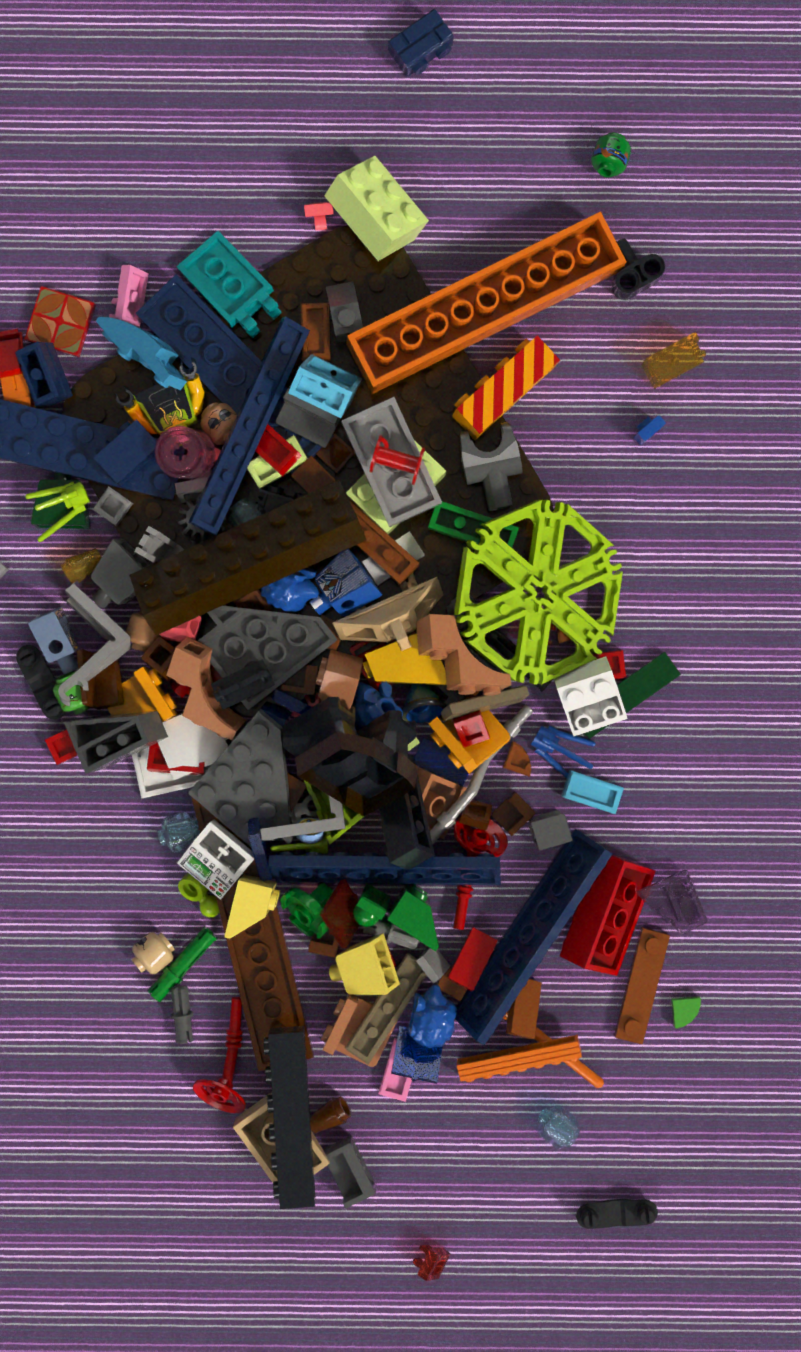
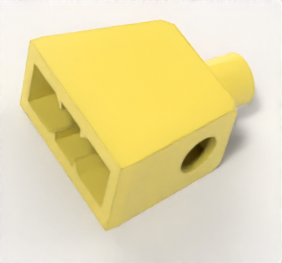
(366, 968)

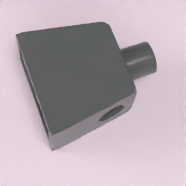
(114, 571)

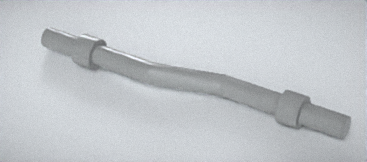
(446, 820)

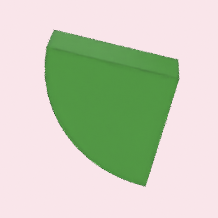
(685, 1010)

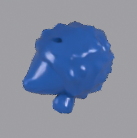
(291, 591)
(371, 703)
(432, 1018)

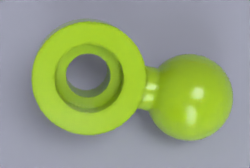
(195, 891)

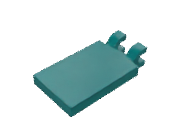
(229, 283)

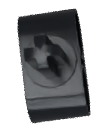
(635, 272)

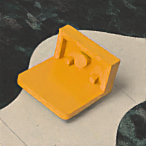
(145, 694)
(475, 754)

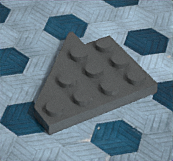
(280, 639)
(249, 780)

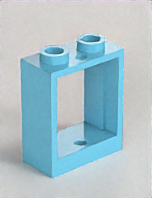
(318, 387)

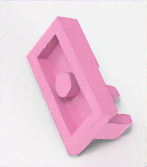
(130, 294)

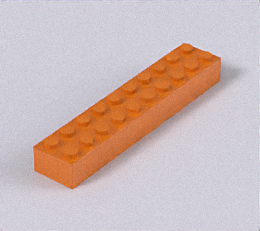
(485, 302)

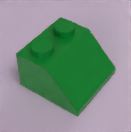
(414, 915)

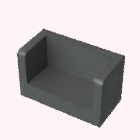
(549, 829)
(350, 1171)

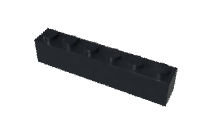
(291, 1117)

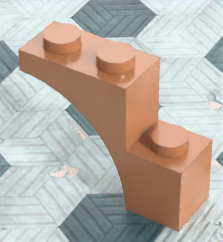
(441, 640)
(192, 668)

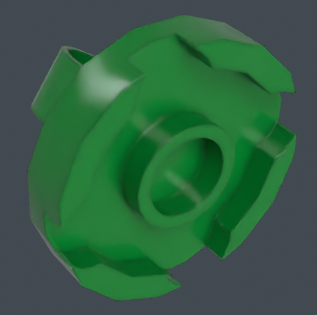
(307, 909)

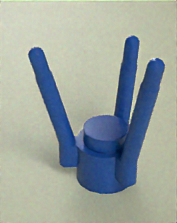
(546, 741)

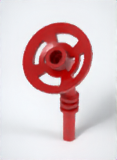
(475, 846)
(223, 1088)

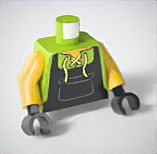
(167, 407)

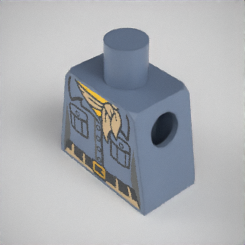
(53, 627)

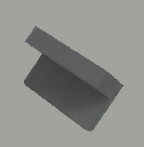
(307, 420)

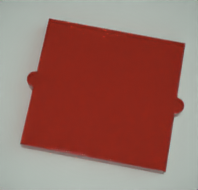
(339, 914)

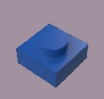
(648, 428)

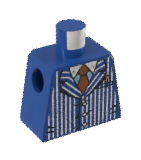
(344, 585)

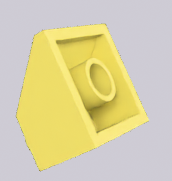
(251, 903)

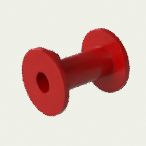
(396, 459)

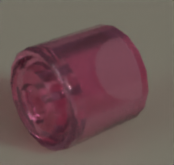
(198, 459)

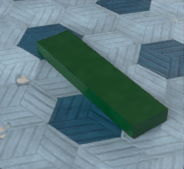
(644, 684)

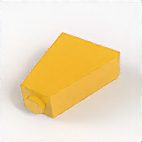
(405, 666)

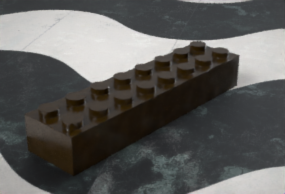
(247, 558)

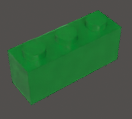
(462, 524)

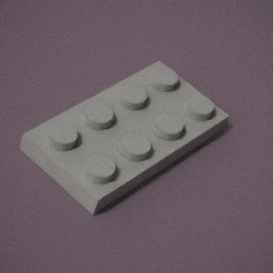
(391, 486)

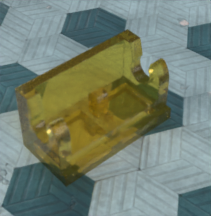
(673, 360)

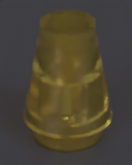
(81, 565)

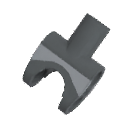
(492, 467)

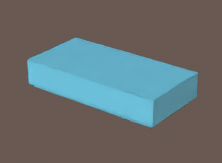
(592, 792)

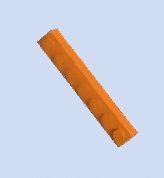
(519, 1058)

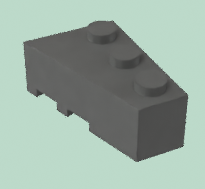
(112, 738)

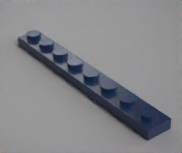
(249, 426)

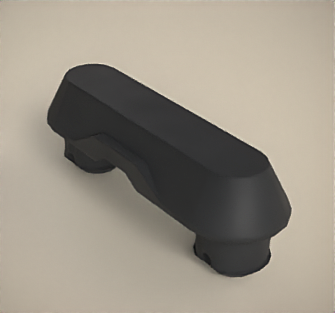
(40, 680)
(616, 1213)

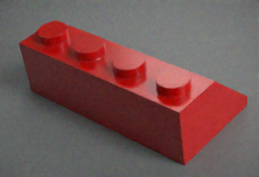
(607, 917)

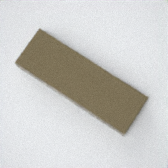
(484, 703)

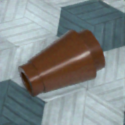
(331, 1114)

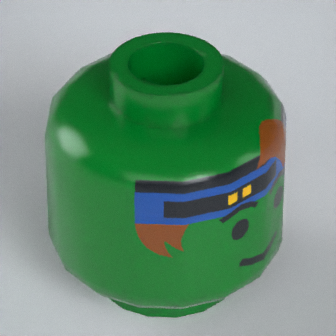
(611, 154)

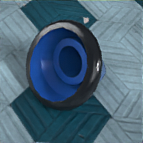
(422, 704)

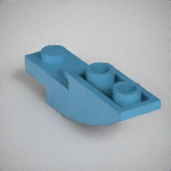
(145, 348)

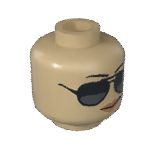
(152, 953)

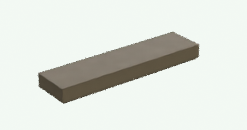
(386, 1011)

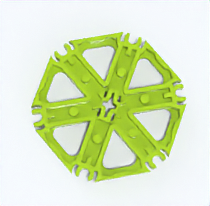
(558, 607)

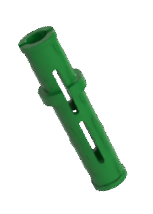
(173, 974)

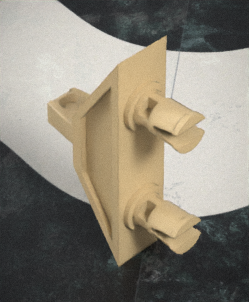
(393, 616)

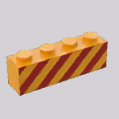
(505, 387)

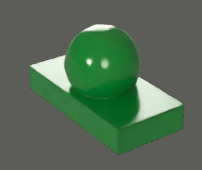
(370, 906)

